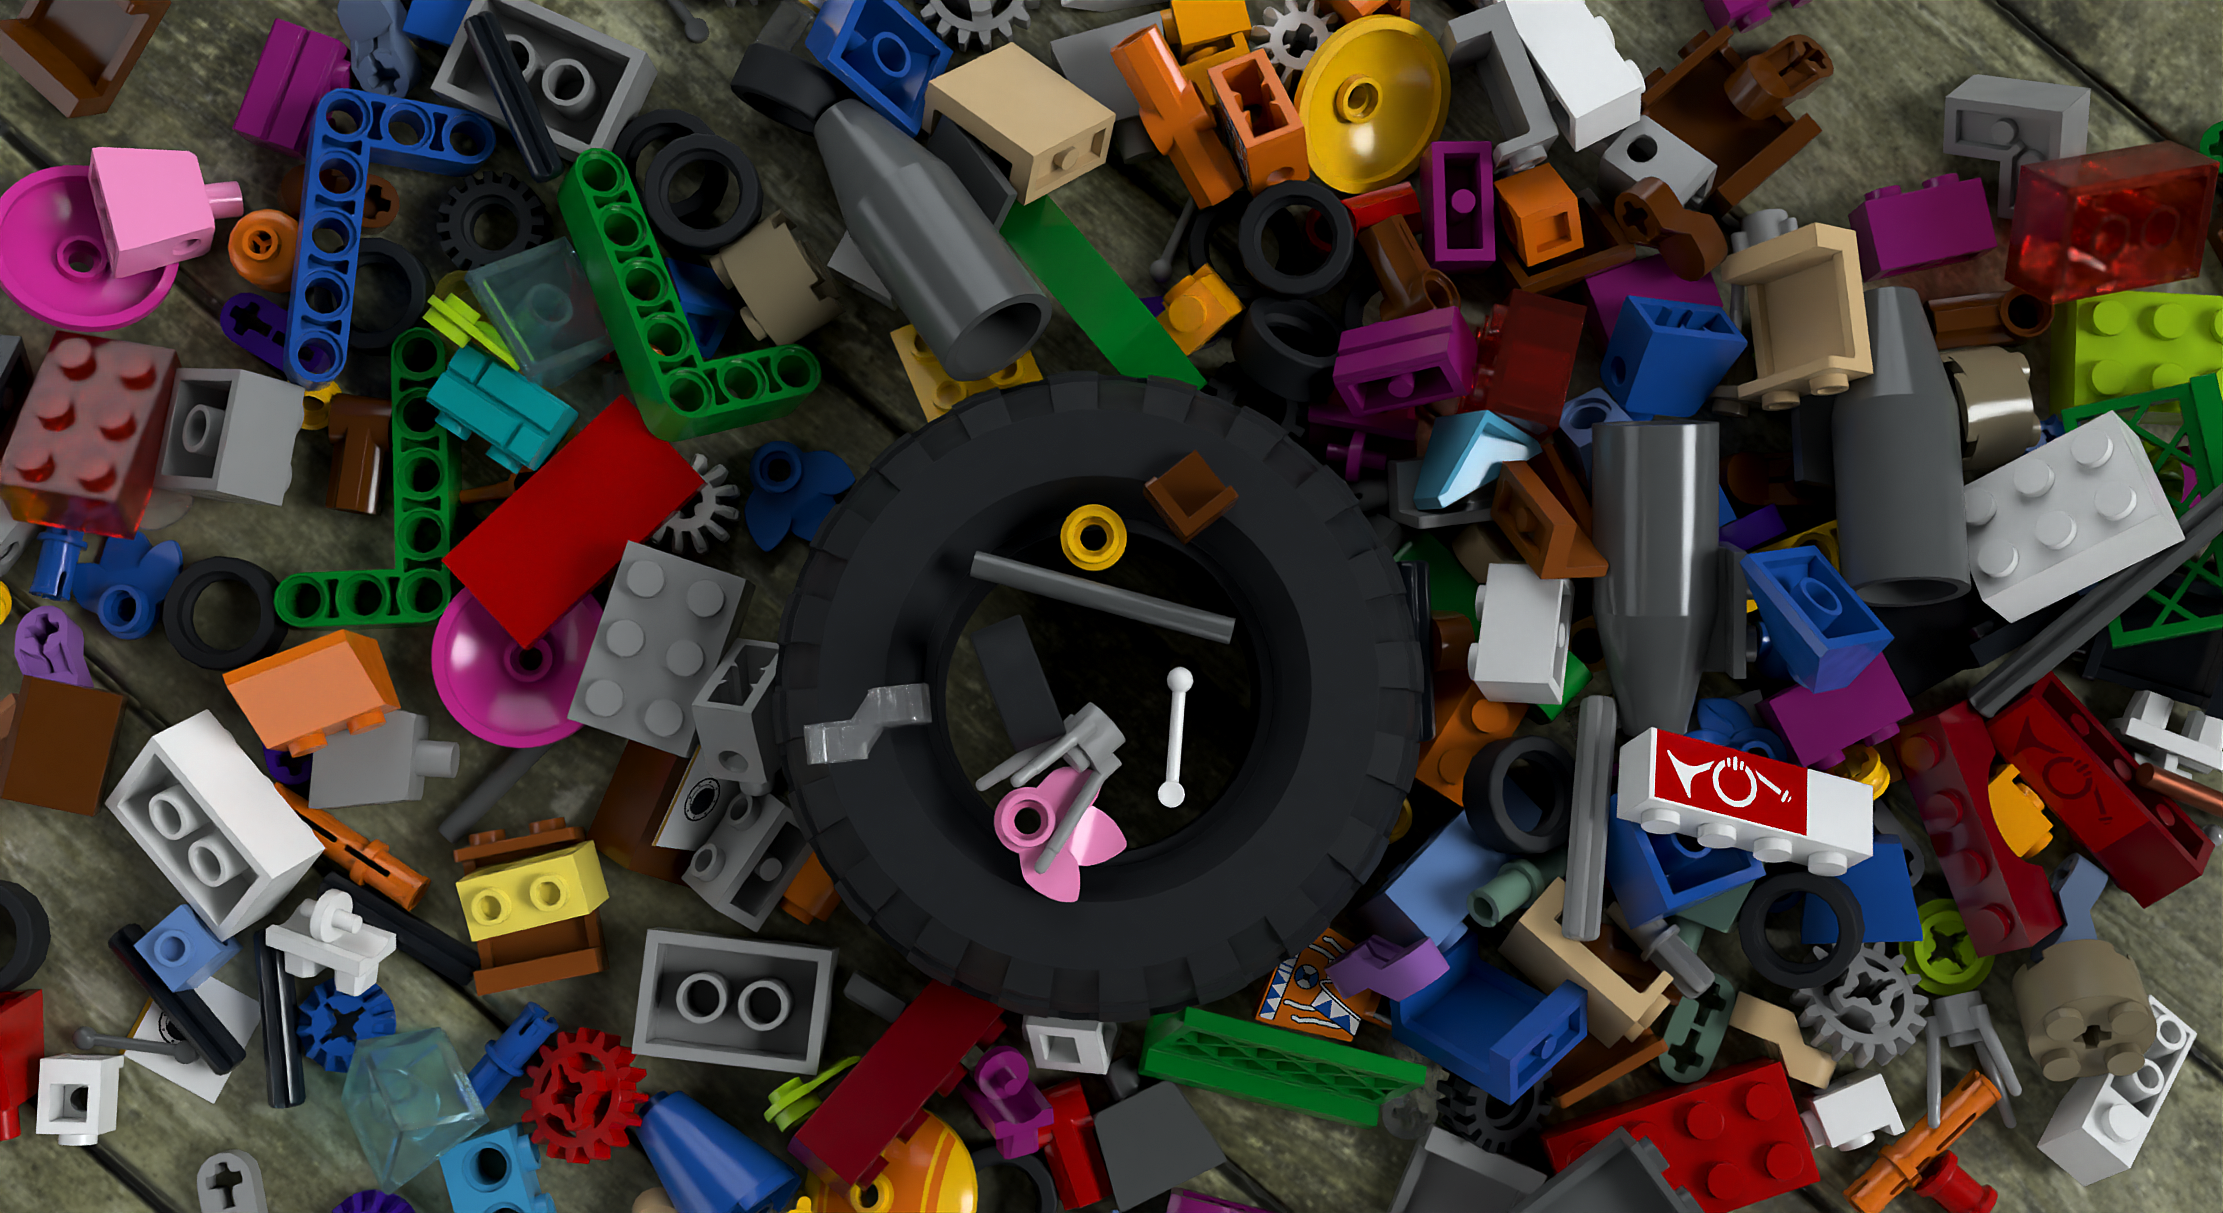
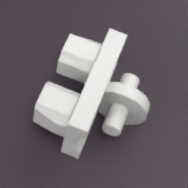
(2144, 729)
(333, 937)

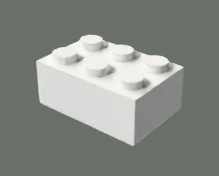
(2065, 517)
(214, 824)

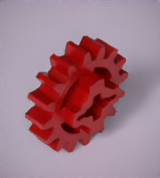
(584, 1096)

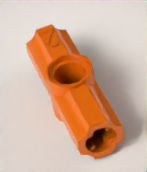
(1177, 116)

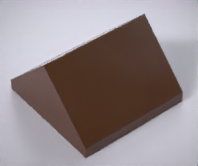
(1603, 251)
(61, 745)
(635, 810)

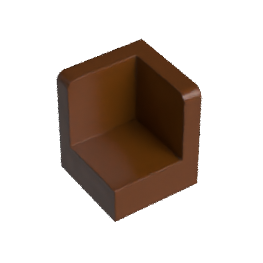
(1189, 497)

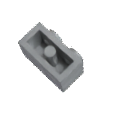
(749, 858)

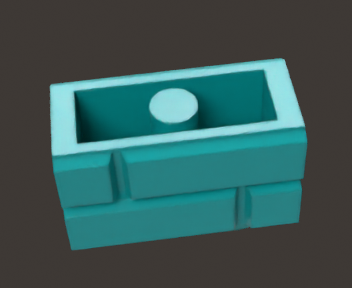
(501, 407)

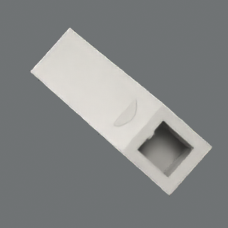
(2109, 1115)

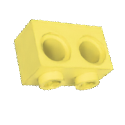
(532, 890)

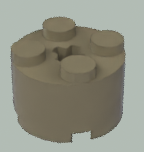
(779, 281)
(1992, 405)
(2084, 1011)

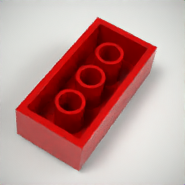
(1724, 1136)

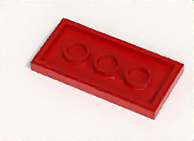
(573, 522)

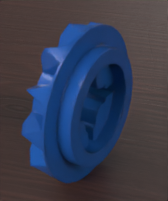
(318, 1020)

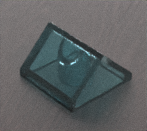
(543, 311)
(409, 1102)

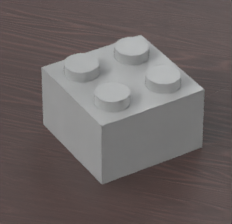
(230, 436)

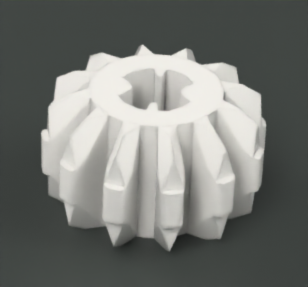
(1283, 31)
(707, 512)

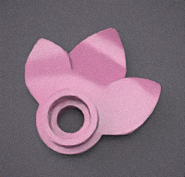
(1090, 843)

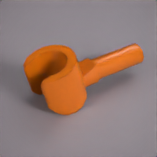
(500, 491)

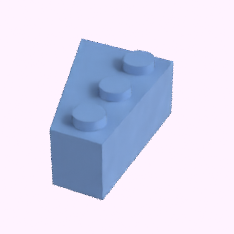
(1433, 885)

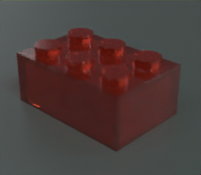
(2110, 221)
(1525, 361)
(89, 436)

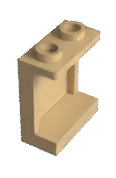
(1025, 116)
(1803, 314)
(1549, 959)

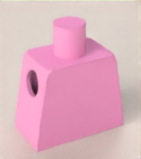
(156, 206)

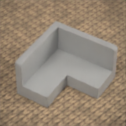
(2015, 125)

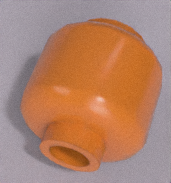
(264, 249)

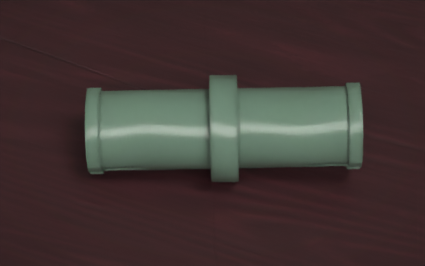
(1516, 885)

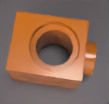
(1538, 214)

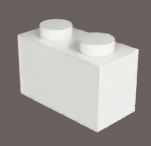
(1521, 635)

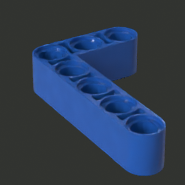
(345, 211)

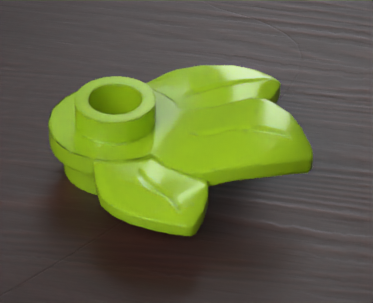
(460, 324)
(797, 1101)

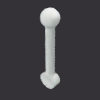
(1171, 792)

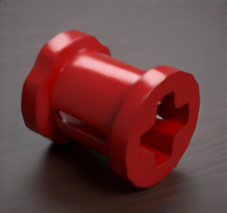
(1955, 1188)

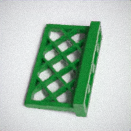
(2203, 426)
(1274, 1067)

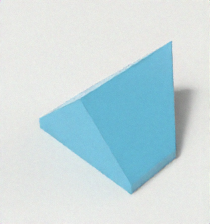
(1467, 454)

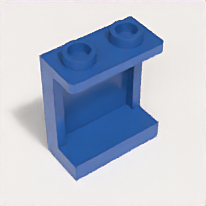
(1490, 1023)

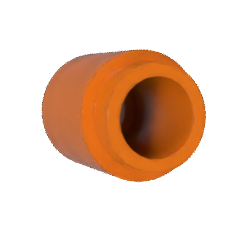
(811, 893)

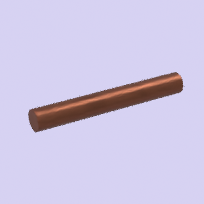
(2180, 788)

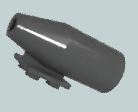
(934, 237)
(1893, 463)
(1670, 586)

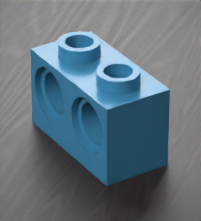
(477, 1192)

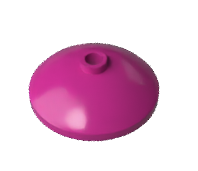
(54, 223)
(485, 677)

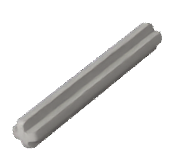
(1589, 818)

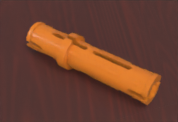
(401, 885)
(1911, 1155)

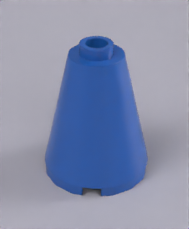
(710, 1162)

